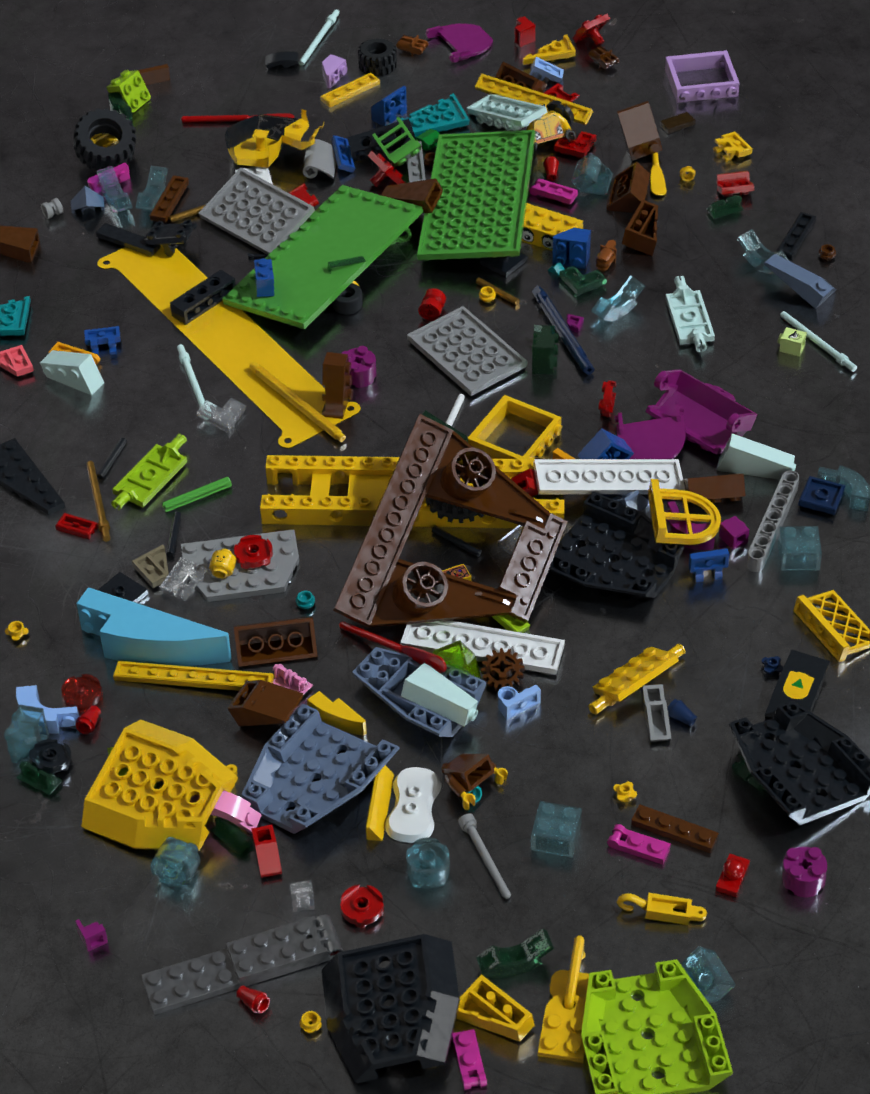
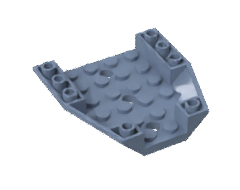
(307, 751)

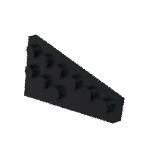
(22, 476)

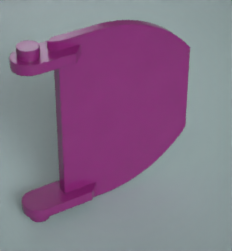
(464, 39)
(654, 438)

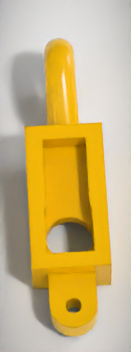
(661, 908)

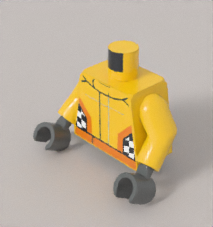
(550, 127)

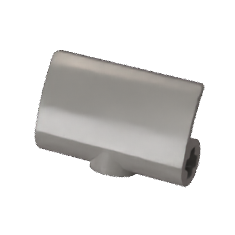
(321, 158)

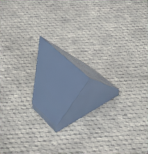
(87, 199)
(633, 500)

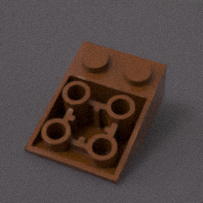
(263, 703)

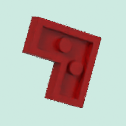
(577, 147)

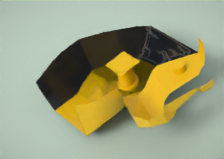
(261, 138)

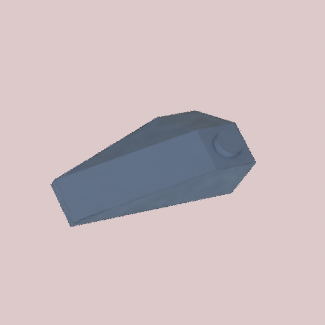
(805, 283)

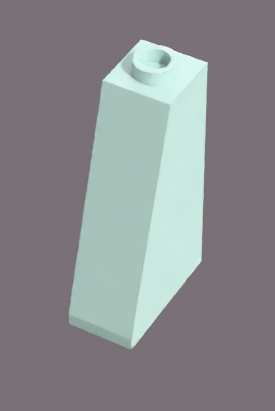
(754, 459)
(439, 695)

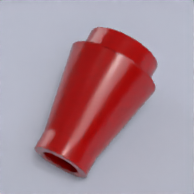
(551, 167)
(87, 721)
(254, 999)

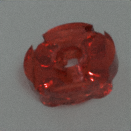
(82, 701)

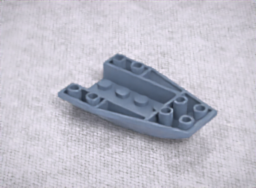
(385, 674)

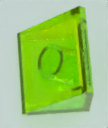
(459, 656)

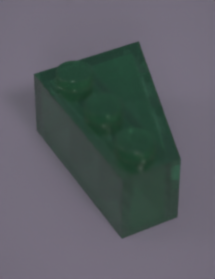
(544, 349)

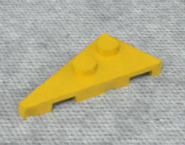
(553, 51)

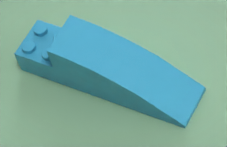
(149, 635)

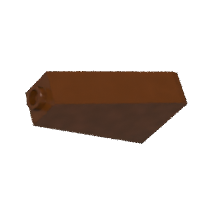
(421, 193)
(19, 242)

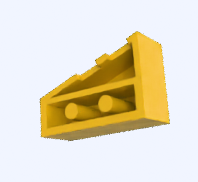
(494, 1010)

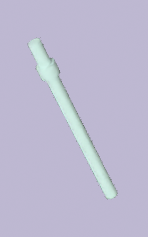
(331, 19)
(841, 358)
(185, 360)

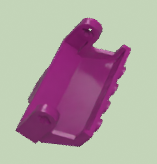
(708, 410)

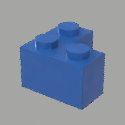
(606, 446)

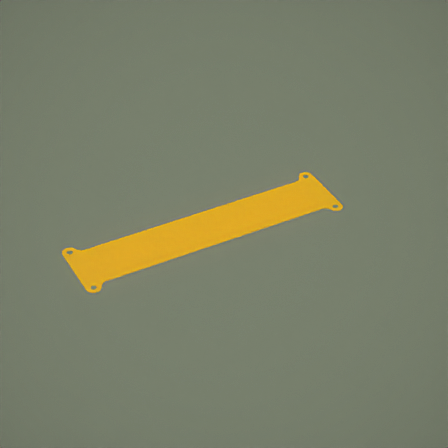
(228, 341)

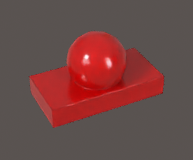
(732, 875)

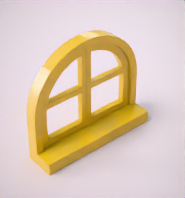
(659, 517)

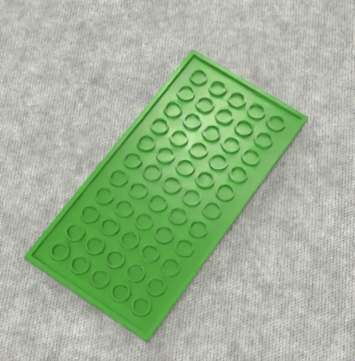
(482, 195)
(342, 228)

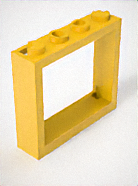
(498, 413)

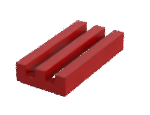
(74, 528)

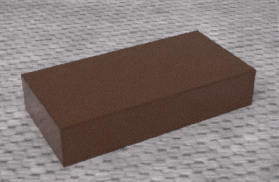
(155, 74)

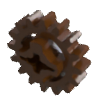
(512, 668)

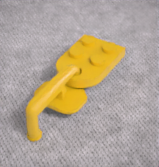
(565, 1011)

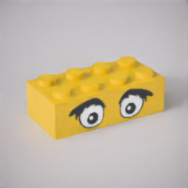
(543, 224)

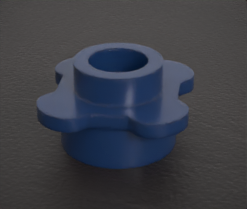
(772, 665)

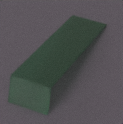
(345, 262)

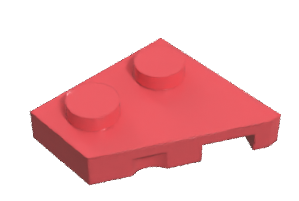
(16, 361)

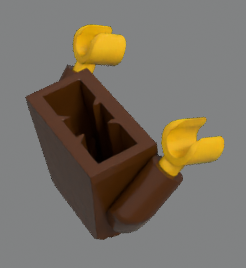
(468, 772)

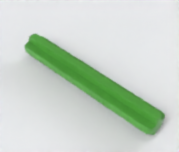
(196, 494)

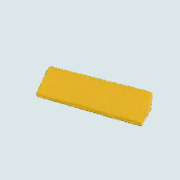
(379, 804)

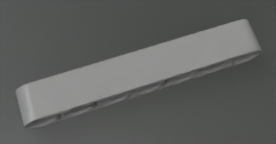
(772, 520)

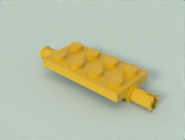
(633, 676)

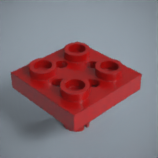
(592, 29)
(385, 169)

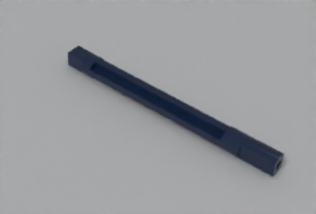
(563, 330)

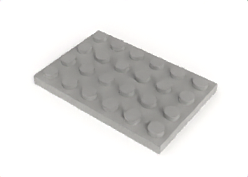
(256, 211)
(467, 350)

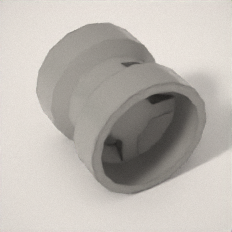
(52, 208)

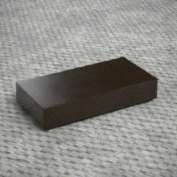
(677, 122)

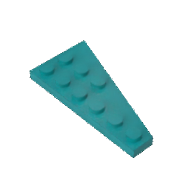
(441, 117)
(14, 317)

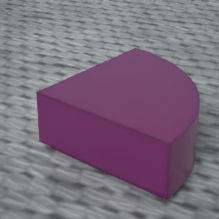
(574, 322)

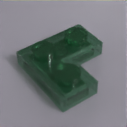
(582, 283)

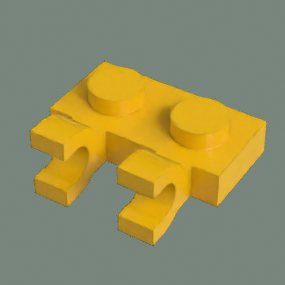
(732, 145)

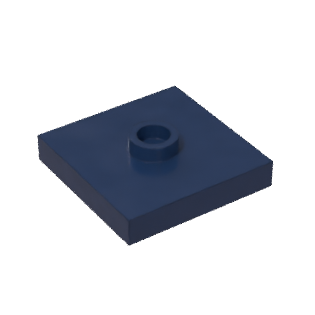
(822, 495)

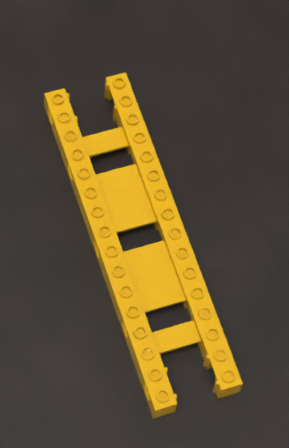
(367, 484)

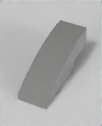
(656, 712)

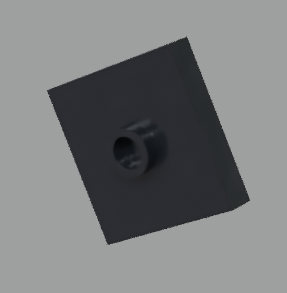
(504, 265)
(125, 588)

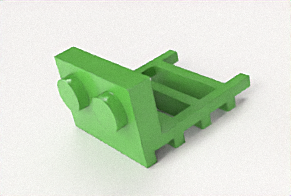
(407, 150)

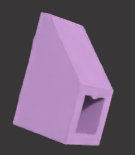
(333, 69)

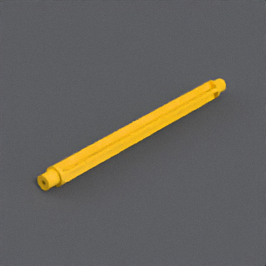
(297, 401)

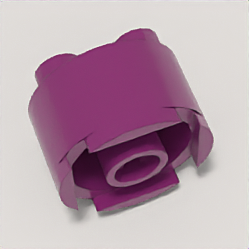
(362, 366)
(804, 871)

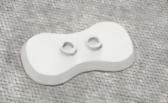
(412, 814)

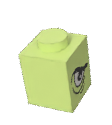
(792, 341)

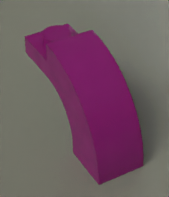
(680, 527)

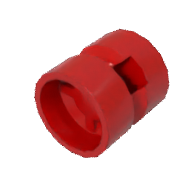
(432, 304)

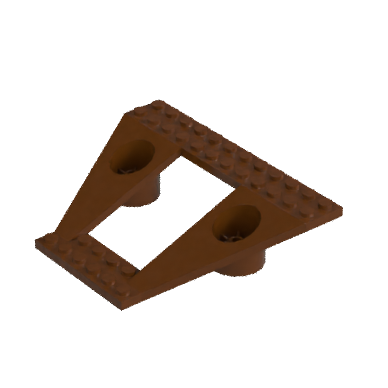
(376, 584)

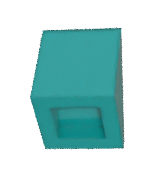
(556, 268)

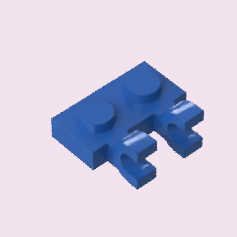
(99, 336)
(708, 560)

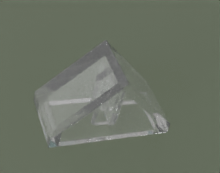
(302, 895)

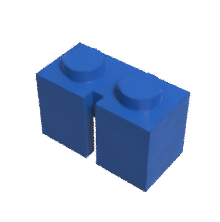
(264, 277)

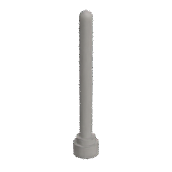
(468, 824)

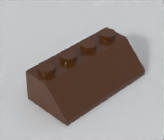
(275, 641)

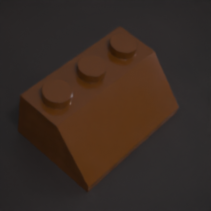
(513, 75)
(628, 189)
(717, 487)

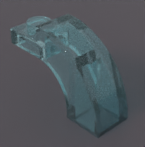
(153, 190)
(112, 191)
(756, 252)
(621, 303)
(856, 486)

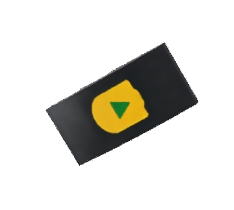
(798, 682)

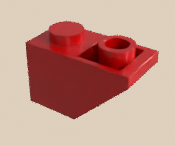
(266, 851)

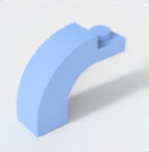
(54, 716)

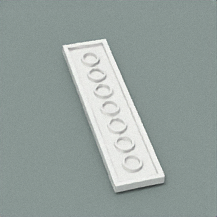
(605, 475)
(536, 651)

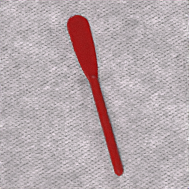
(226, 118)
(416, 654)

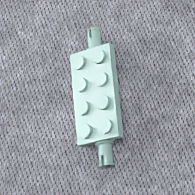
(689, 315)

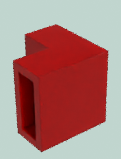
(524, 32)
(527, 481)

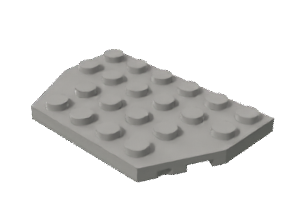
(250, 581)

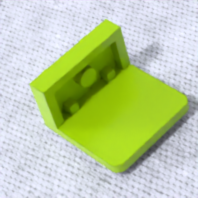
(131, 89)

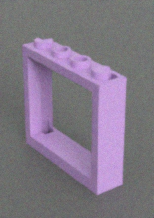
(699, 62)

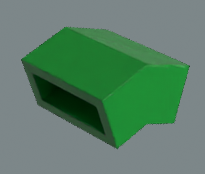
(428, 139)

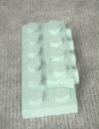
(505, 112)

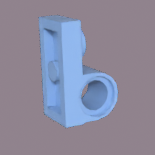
(546, 70)
(513, 703)

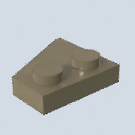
(153, 566)

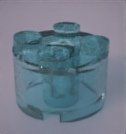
(175, 862)
(428, 863)

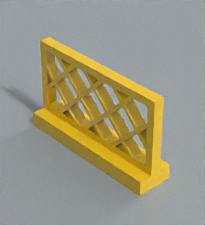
(824, 629)

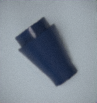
(681, 712)

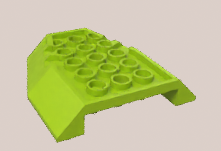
(684, 1028)

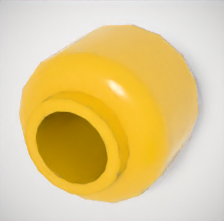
(222, 563)

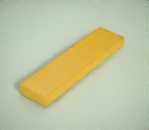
(350, 90)

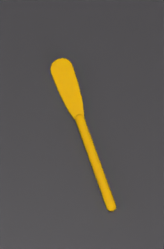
(657, 180)

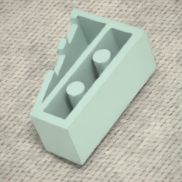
(73, 370)

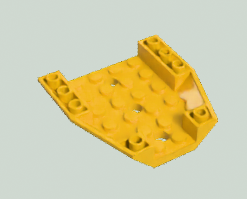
(144, 817)

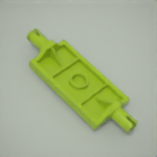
(150, 474)

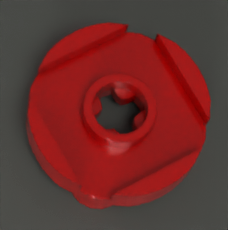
(607, 403)
(260, 558)
(361, 916)

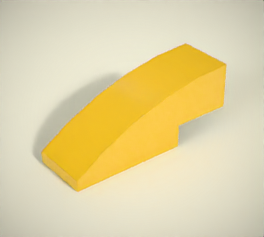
(338, 714)

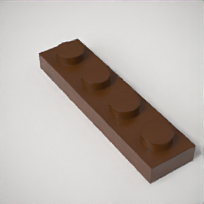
(169, 199)
(675, 828)

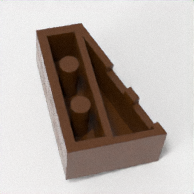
(642, 228)
(337, 384)

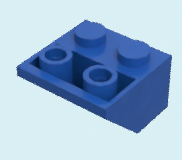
(390, 107)
(572, 248)

